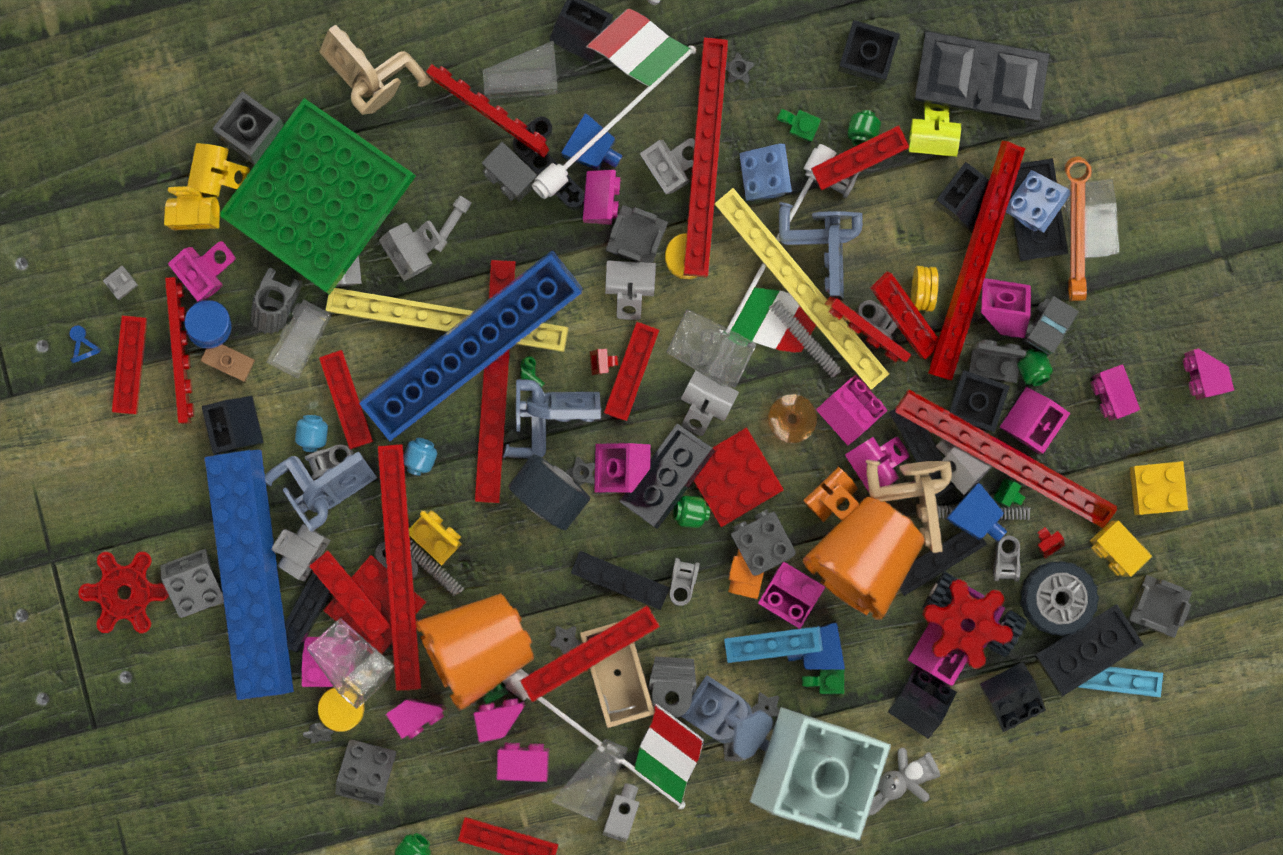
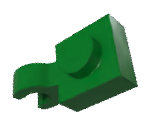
(803, 124)
(829, 681)

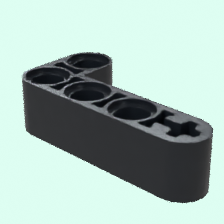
(530, 156)

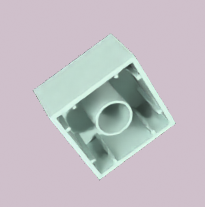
(820, 773)

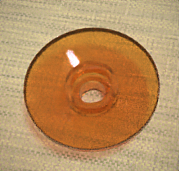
(796, 406)

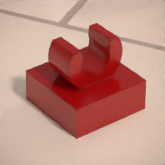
(601, 361)
(1049, 543)

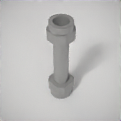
(461, 206)

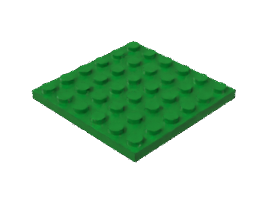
(317, 195)

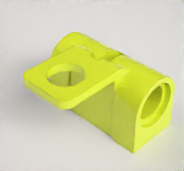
(935, 133)

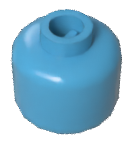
(311, 433)
(419, 456)

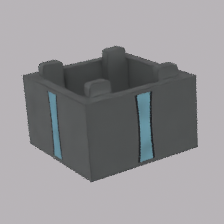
(1050, 325)

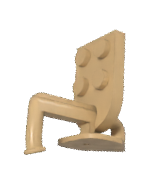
(361, 76)
(921, 487)

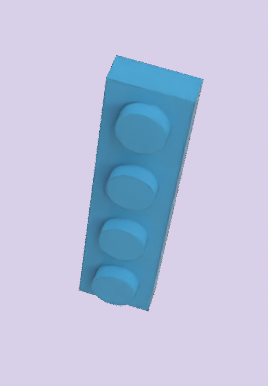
(773, 644)

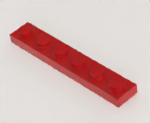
(480, 104)
(181, 361)
(589, 653)

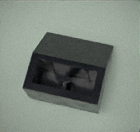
(578, 26)
(964, 196)
(232, 424)
(1013, 696)
(922, 702)

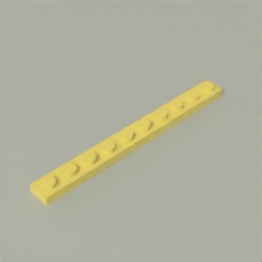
(800, 288)
(428, 316)

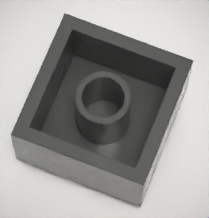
(248, 127)
(509, 172)

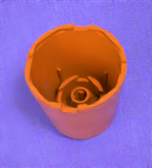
(867, 556)
(476, 647)

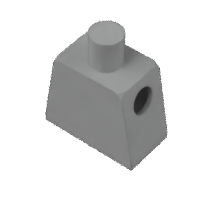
(965, 467)
(618, 824)

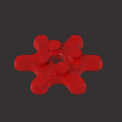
(106, 592)
(963, 607)

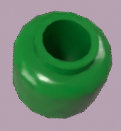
(863, 127)
(1035, 368)
(691, 511)
(413, 845)

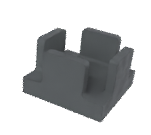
(636, 235)
(1160, 606)

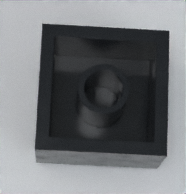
(868, 52)
(978, 400)

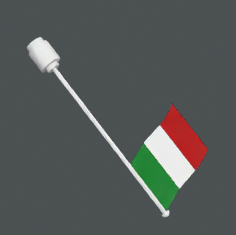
(638, 51)
(753, 315)
(664, 756)

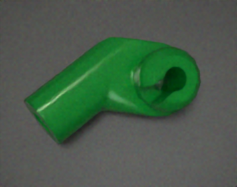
(528, 370)

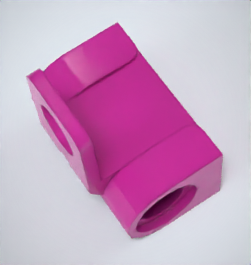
(201, 273)
(885, 455)

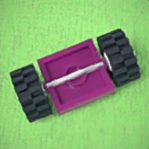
(942, 597)

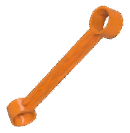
(1077, 281)

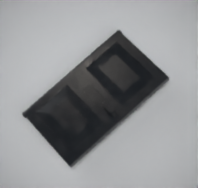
(982, 76)

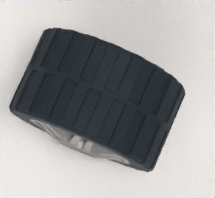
(549, 492)
(1078, 601)

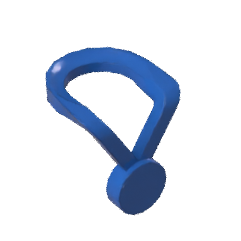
(78, 334)

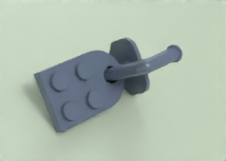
(830, 235)
(550, 405)
(326, 491)
(719, 710)

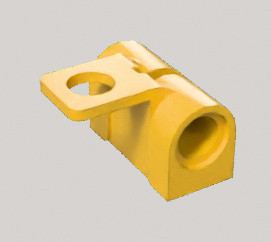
(212, 170)
(191, 210)

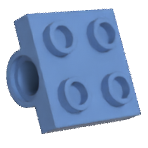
(765, 172)
(1037, 201)

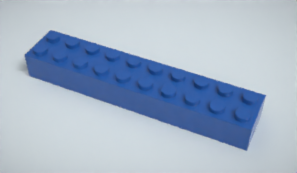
(471, 345)
(249, 574)

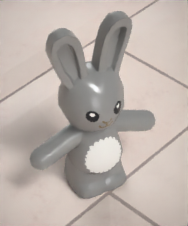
(894, 783)

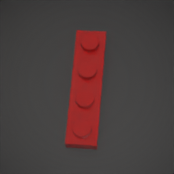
(860, 158)
(905, 315)
(859, 324)
(129, 365)
(631, 371)
(346, 399)
(350, 595)
(503, 839)

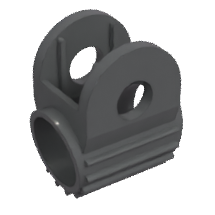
(273, 321)
(673, 675)

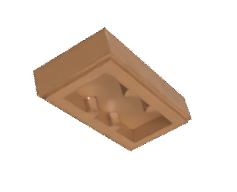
(229, 361)

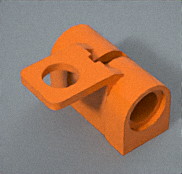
(831, 494)
(742, 580)

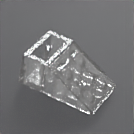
(1100, 219)
(711, 349)
(350, 663)

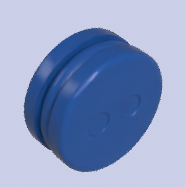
(208, 324)

